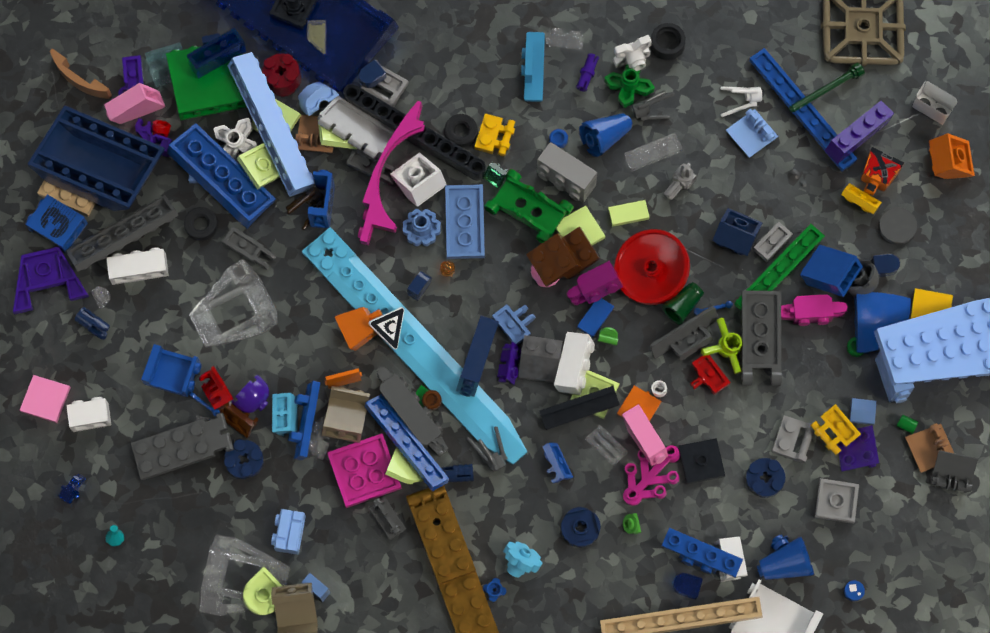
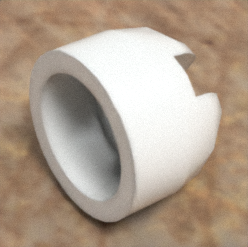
(661, 386)

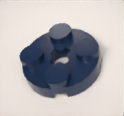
(244, 470)
(774, 484)
(575, 537)

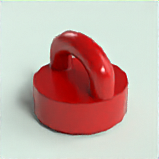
(161, 127)

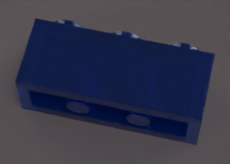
(216, 53)

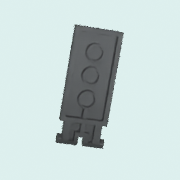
(181, 447)

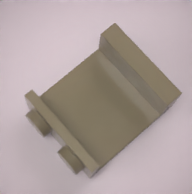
(345, 414)
(295, 608)

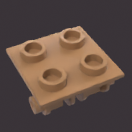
(308, 135)
(926, 446)

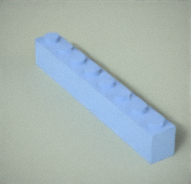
(271, 124)

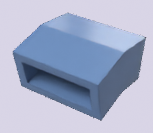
(862, 411)

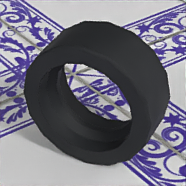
(668, 28)

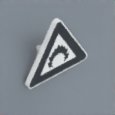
(389, 326)

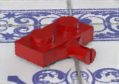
(709, 374)

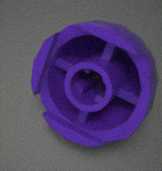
(252, 396)

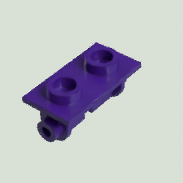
(511, 355)

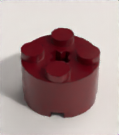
(287, 67)

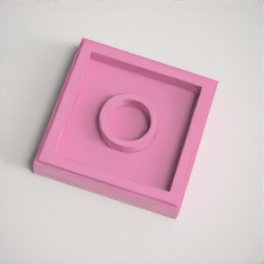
(45, 399)

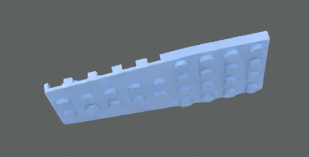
(938, 344)

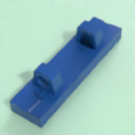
(309, 404)

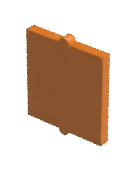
(343, 378)
(646, 401)

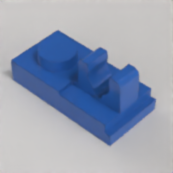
(559, 465)

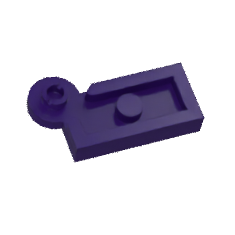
(132, 72)

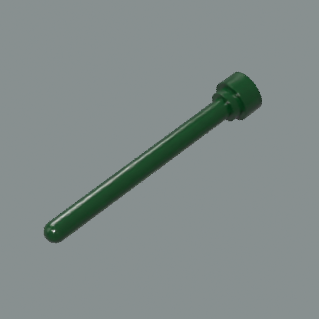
(854, 72)

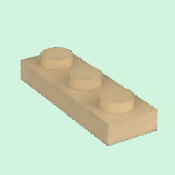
(67, 198)

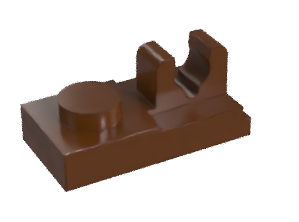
(237, 419)

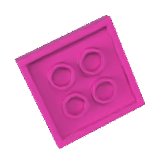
(362, 470)

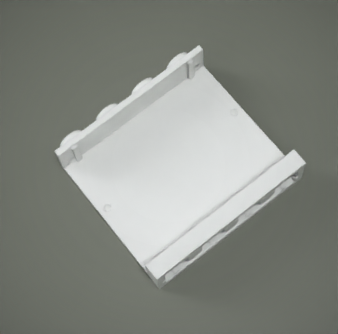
(778, 614)

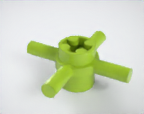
(722, 347)

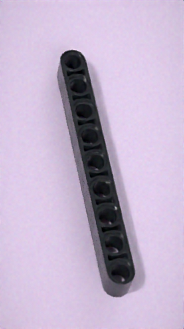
(418, 139)

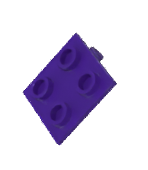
(860, 452)

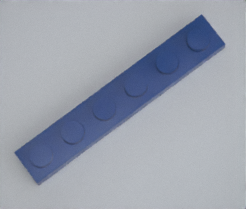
(406, 442)

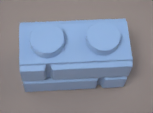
(289, 531)

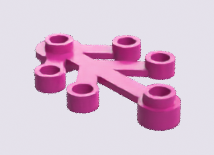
(649, 478)

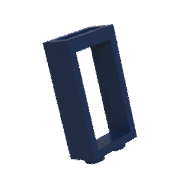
(477, 356)

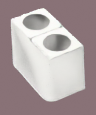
(934, 94)

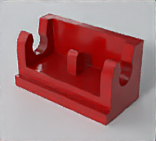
(215, 388)

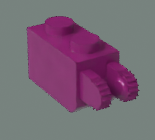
(595, 284)

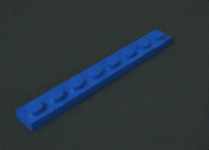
(790, 94)

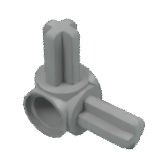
(682, 179)

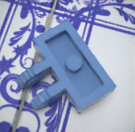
(512, 325)

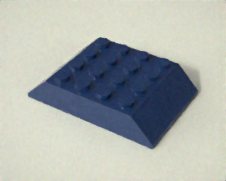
(95, 160)

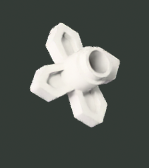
(633, 53)
(241, 132)

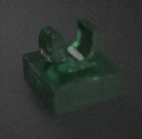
(495, 174)

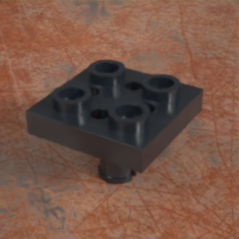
(294, 8)

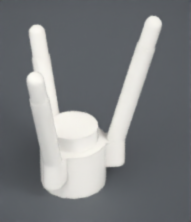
(752, 94)

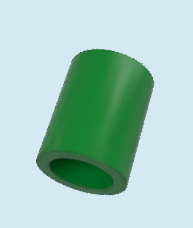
(907, 423)

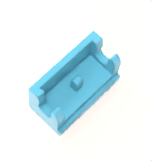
(284, 414)

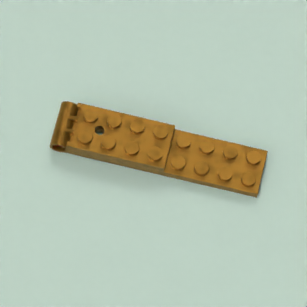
(451, 561)

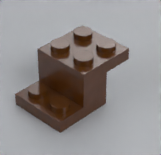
(563, 256)

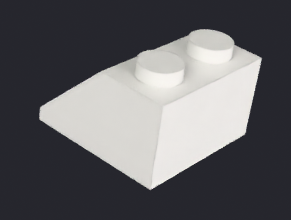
(419, 179)

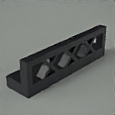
(579, 408)

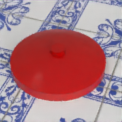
(652, 266)

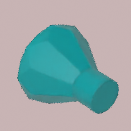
(114, 536)

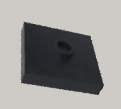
(701, 461)

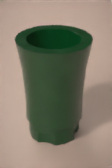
(683, 303)

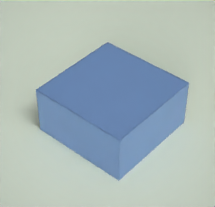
(319, 589)

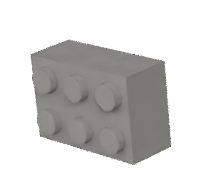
(566, 172)

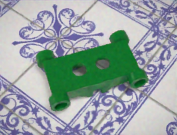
(514, 190)

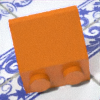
(951, 157)

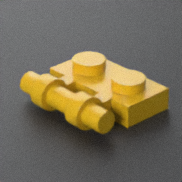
(489, 132)
(840, 425)

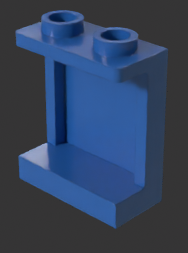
(171, 371)

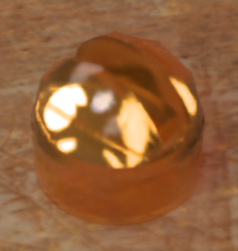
(445, 271)

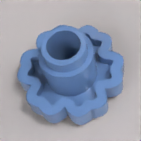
(421, 227)

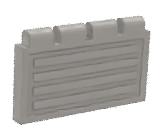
(355, 125)

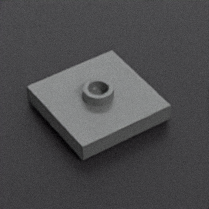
(836, 501)

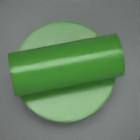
(608, 335)
(631, 524)

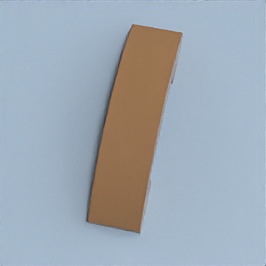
(94, 89)

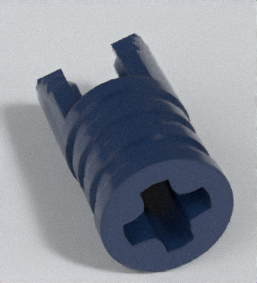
(92, 323)
(459, 473)

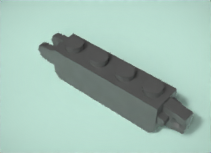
(411, 412)

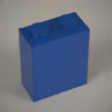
(831, 270)

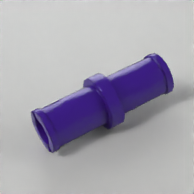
(587, 72)

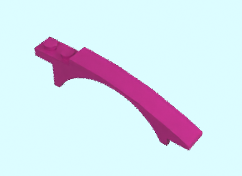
(375, 215)

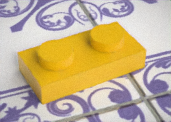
(865, 201)

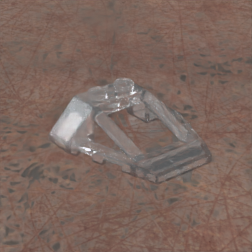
(257, 295)
(215, 572)

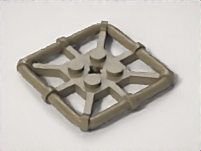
(870, 36)

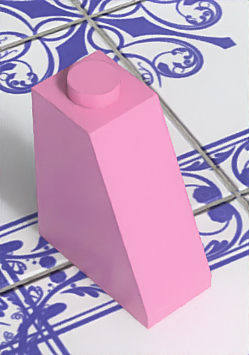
(134, 103)
(645, 435)

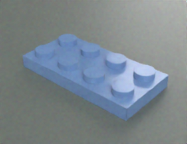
(464, 221)

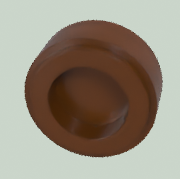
(432, 400)

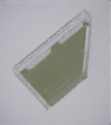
(317, 34)

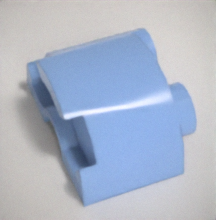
(312, 96)

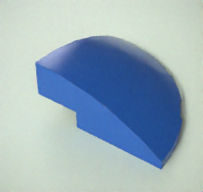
(874, 312)

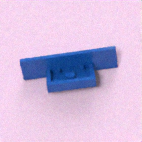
(701, 554)

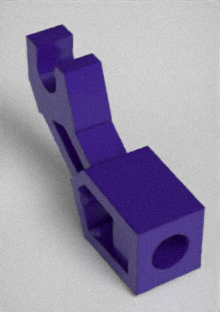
(146, 133)

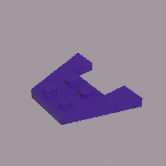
(43, 271)

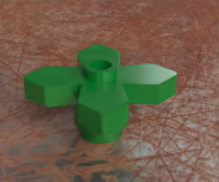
(629, 83)

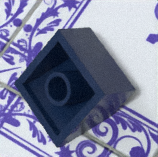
(737, 232)

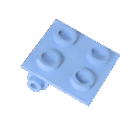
(751, 133)

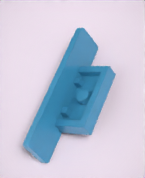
(534, 66)

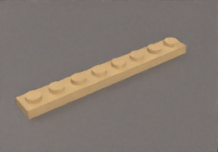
(686, 617)

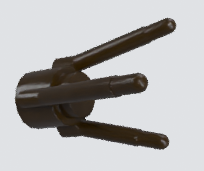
(311, 197)

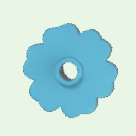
(521, 559)

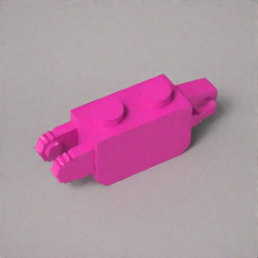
(813, 310)

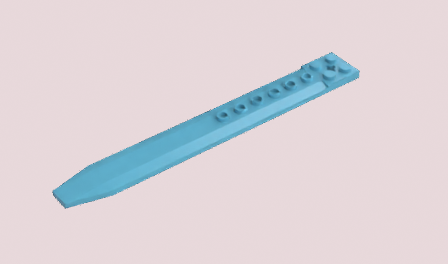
(415, 346)

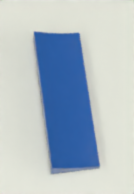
(220, 175)

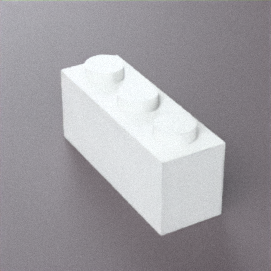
(137, 266)
(574, 363)

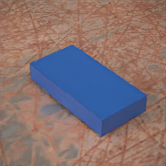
(595, 317)

